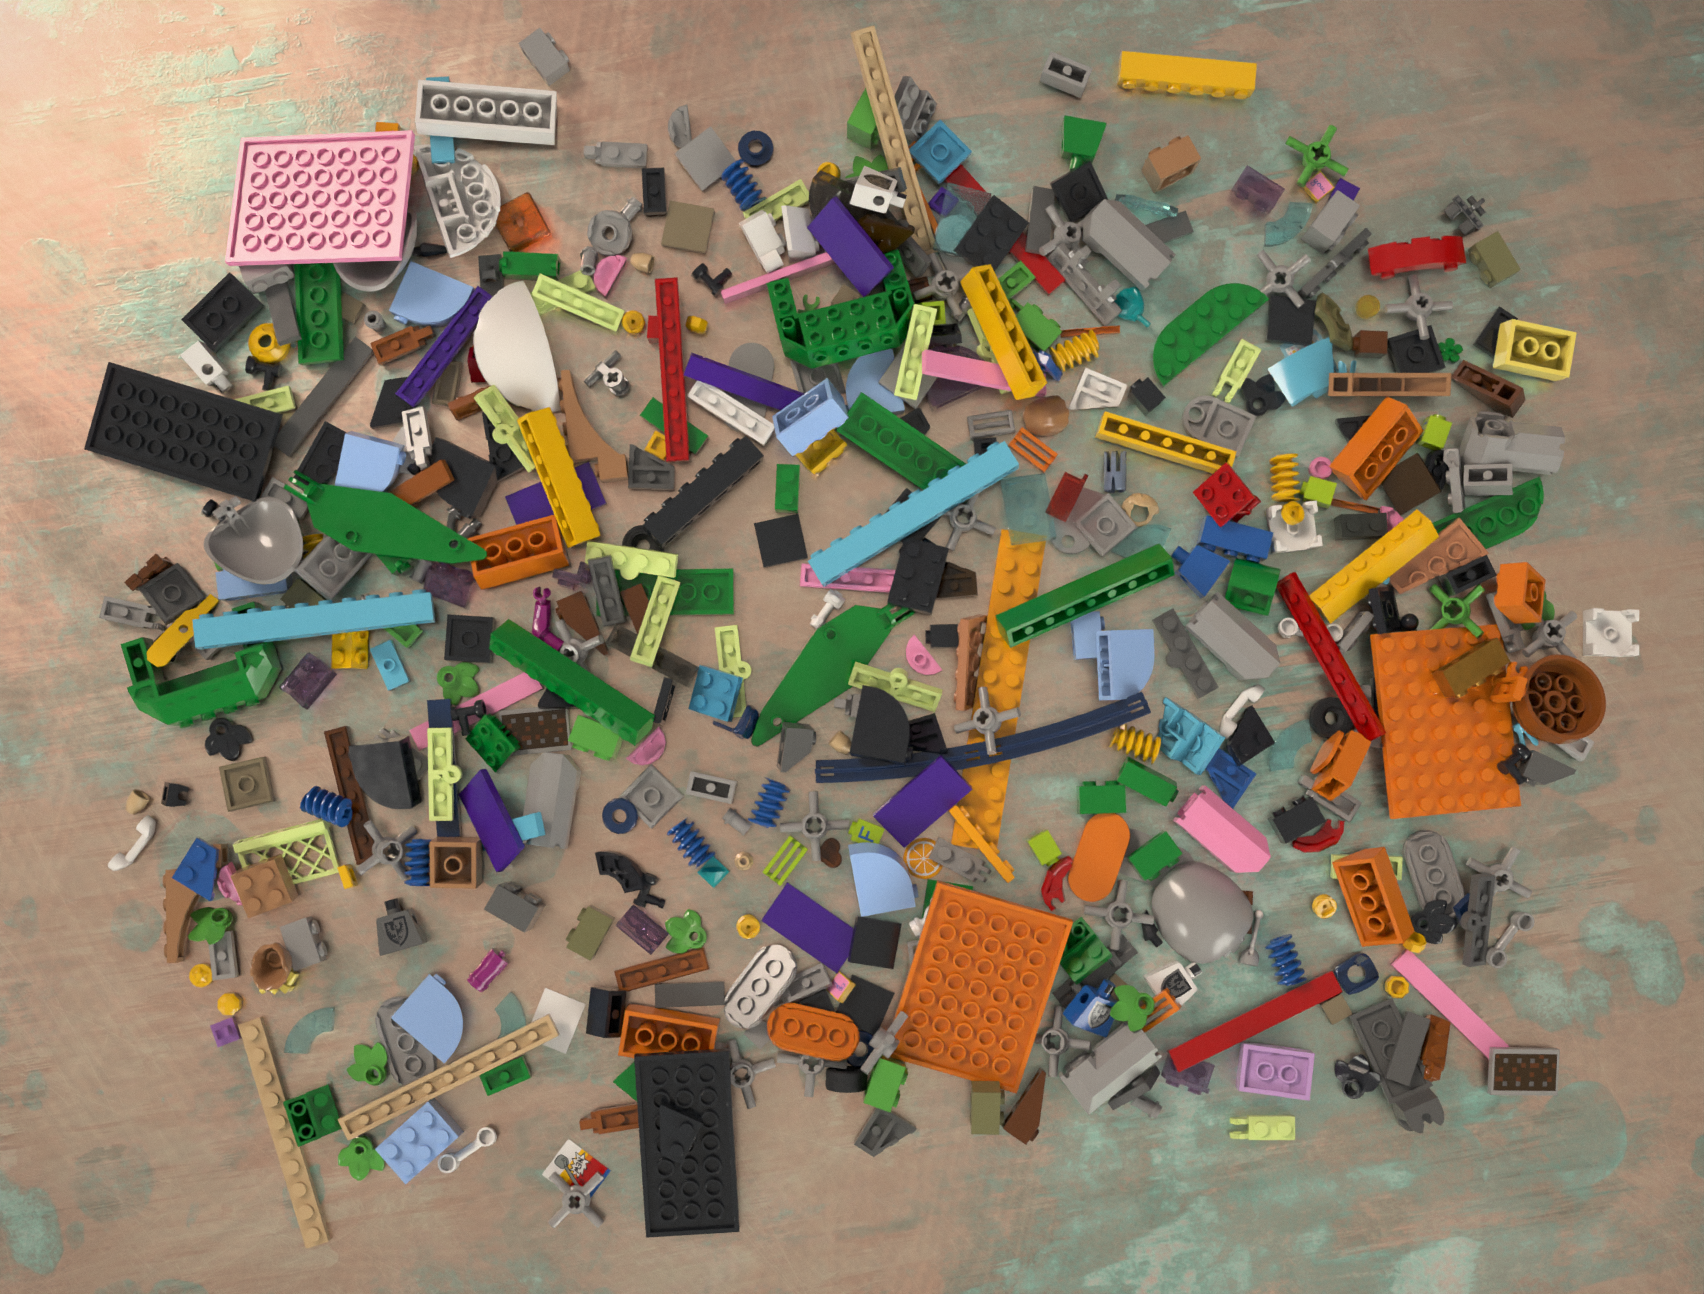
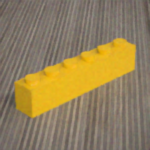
(1186, 74)
(1003, 332)
(1163, 443)
(558, 477)
(1374, 566)

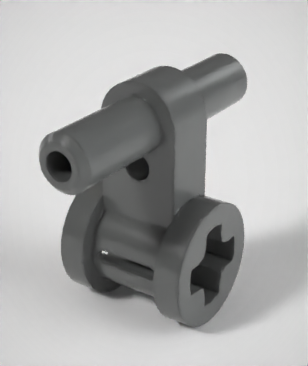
(612, 377)

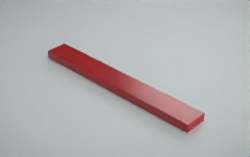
(1045, 273)
(672, 369)
(1330, 657)
(1254, 1021)

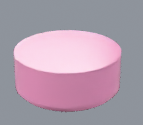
(1320, 468)

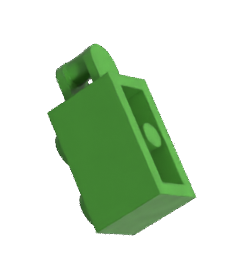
(1036, 327)

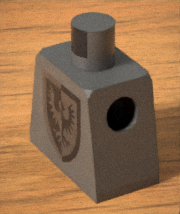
(398, 929)

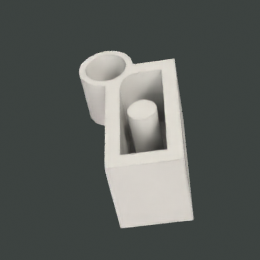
(764, 239)

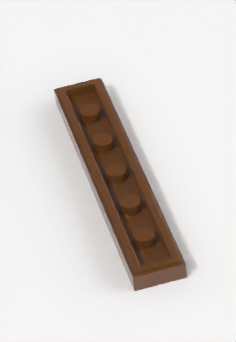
(348, 787)

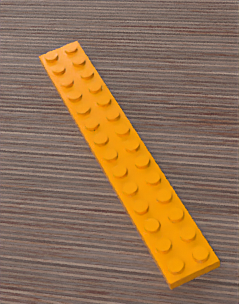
(1003, 674)

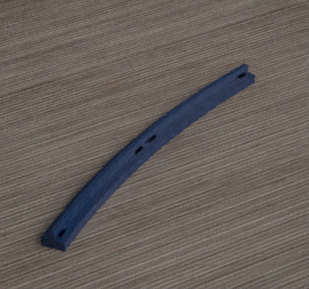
(1011, 746)

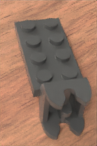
(1378, 1032)

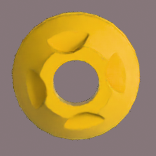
(274, 352)

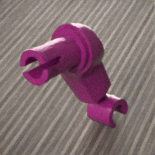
(543, 619)

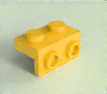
(821, 452)
(350, 650)

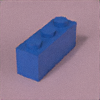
(1235, 539)

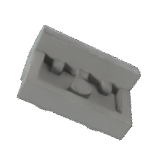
(914, 108)

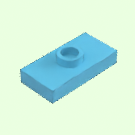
(390, 665)

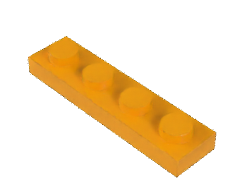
(976, 835)

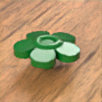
(1449, 351)

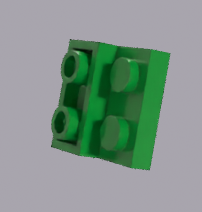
(1252, 586)
(1083, 952)
(312, 1115)

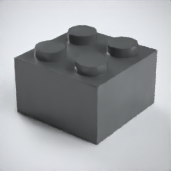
(515, 906)

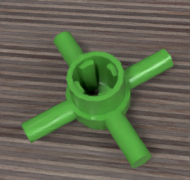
(1319, 148)
(1461, 618)

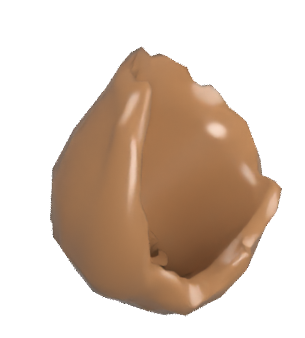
(1046, 416)
(271, 966)

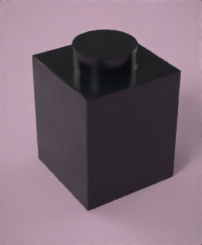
(1145, 395)
(942, 636)

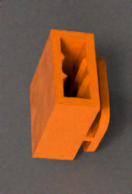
(1338, 763)

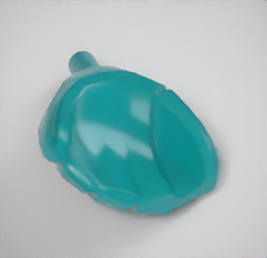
(1132, 305)

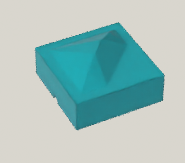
(713, 871)

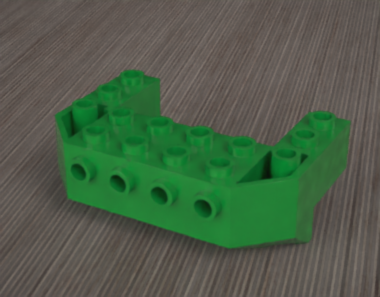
(847, 327)
(204, 691)

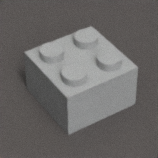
(1331, 223)

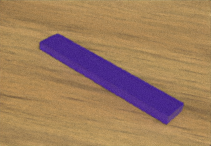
(443, 349)
(740, 382)

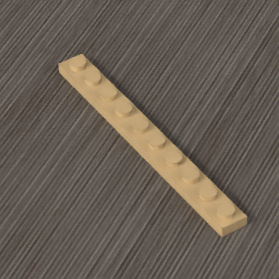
(891, 131)
(448, 1077)
(290, 1156)

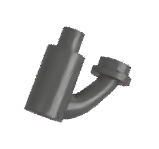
(467, 530)

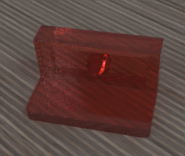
(1065, 496)

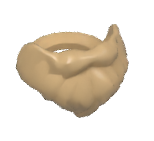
(1141, 500)

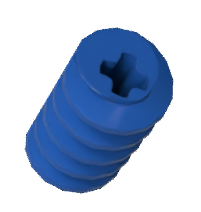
(741, 186)
(770, 803)
(327, 806)
(690, 843)
(419, 862)
(1285, 960)

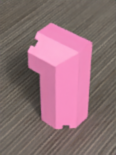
(1223, 832)

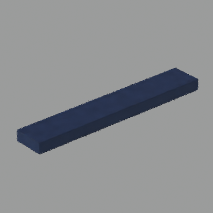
(440, 717)

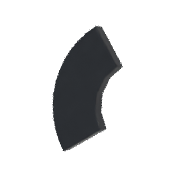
(621, 869)

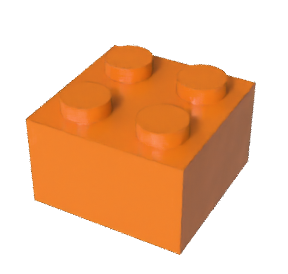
(1520, 593)

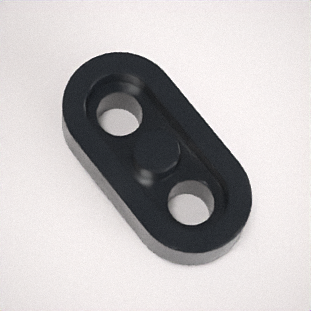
(1439, 470)

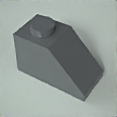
(795, 744)
(1543, 770)

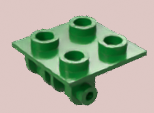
(491, 742)

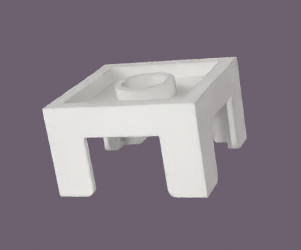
(1293, 537)
(1609, 633)

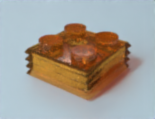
(534, 225)

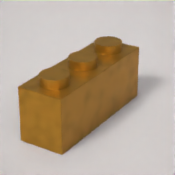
(1471, 668)

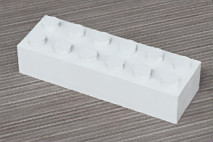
(486, 112)

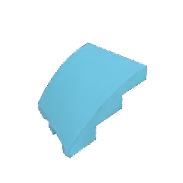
(1305, 372)
(1187, 737)

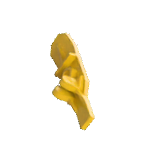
(172, 639)

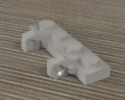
(1095, 296)

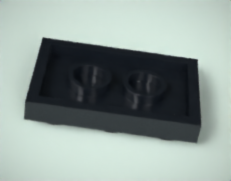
(991, 234)
(222, 312)
(918, 576)

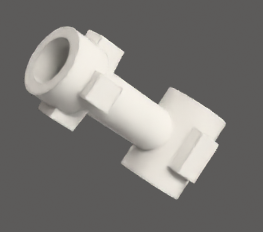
(834, 600)

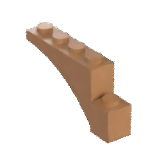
(1389, 384)
(583, 441)
(178, 906)

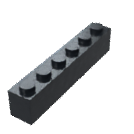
(703, 492)

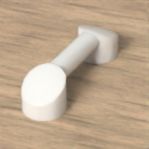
(1289, 627)
(1253, 694)
(147, 829)
(451, 1161)

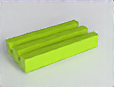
(773, 876)

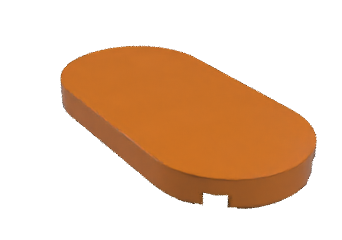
(1099, 856)
(813, 1032)

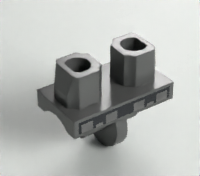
(1472, 222)

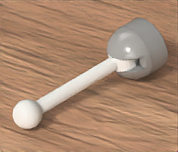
(1251, 956)

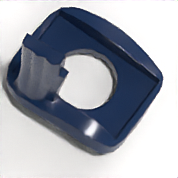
(741, 730)
(1370, 978)

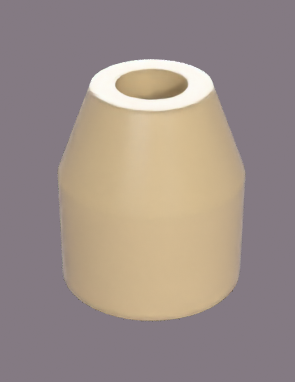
(643, 262)
(840, 743)
(136, 801)
(748, 857)

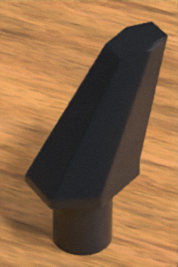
(429, 249)
(1150, 931)

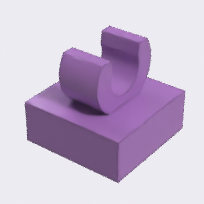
(226, 1031)

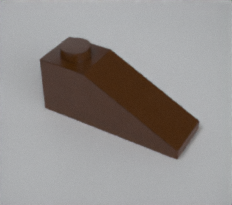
(1490, 388)
(579, 616)
(1026, 1113)

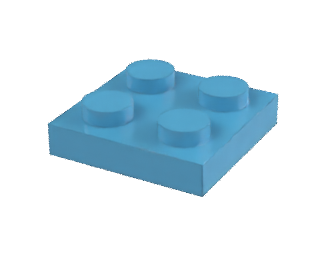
(939, 152)
(715, 693)

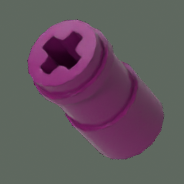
(488, 969)

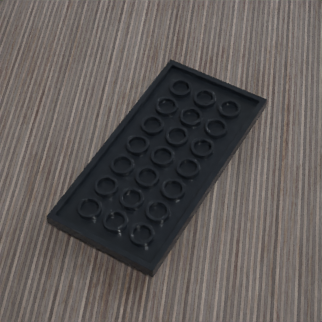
(183, 431)
(702, 1190)

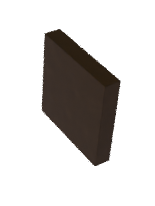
(1410, 484)

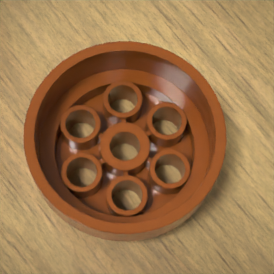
(1579, 688)

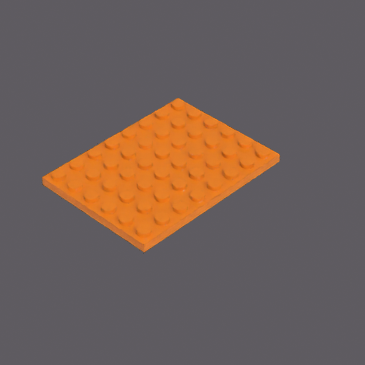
(1437, 747)
(979, 985)

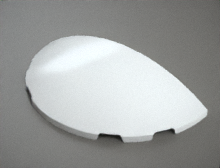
(461, 197)
(515, 350)

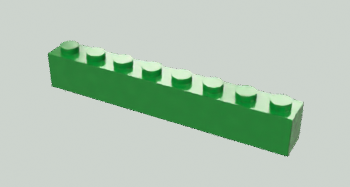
(1085, 595)
(571, 682)

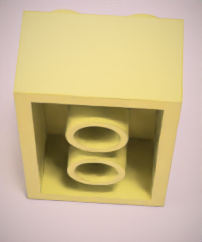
(1534, 350)

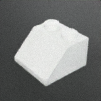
(798, 238)

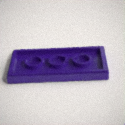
(850, 247)
(533, 503)
(922, 801)
(491, 820)
(810, 927)

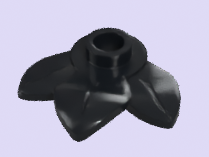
(1263, 393)
(226, 743)
(1436, 921)
(1358, 1073)

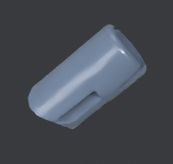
(1115, 478)

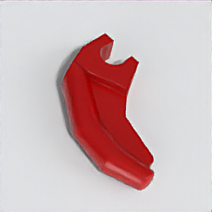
(1322, 839)
(1053, 881)

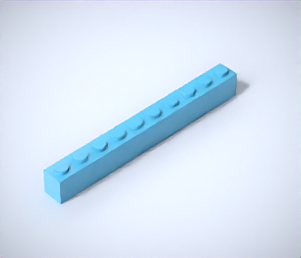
(914, 513)
(312, 621)

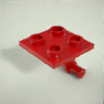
(1226, 496)

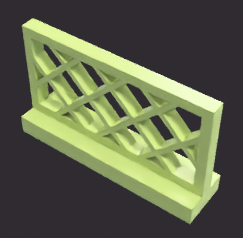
(289, 835)

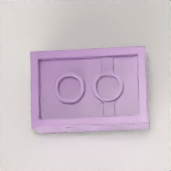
(1275, 1070)

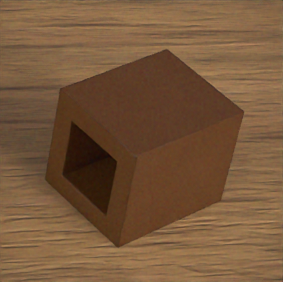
(1370, 344)

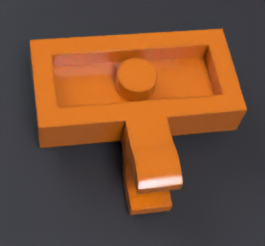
(1510, 687)

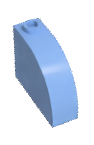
(428, 297)
(865, 378)
(369, 462)
(1123, 662)
(881, 879)
(432, 1017)

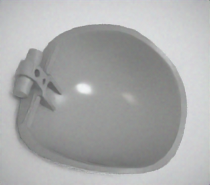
(378, 274)
(257, 541)
(1201, 912)

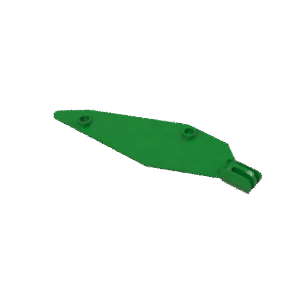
(381, 524)
(826, 665)

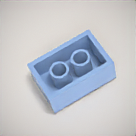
(810, 417)
(419, 1140)

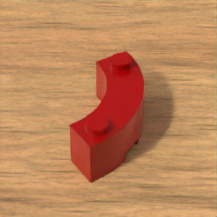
(1418, 255)

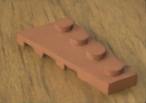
(1452, 549)
(968, 660)

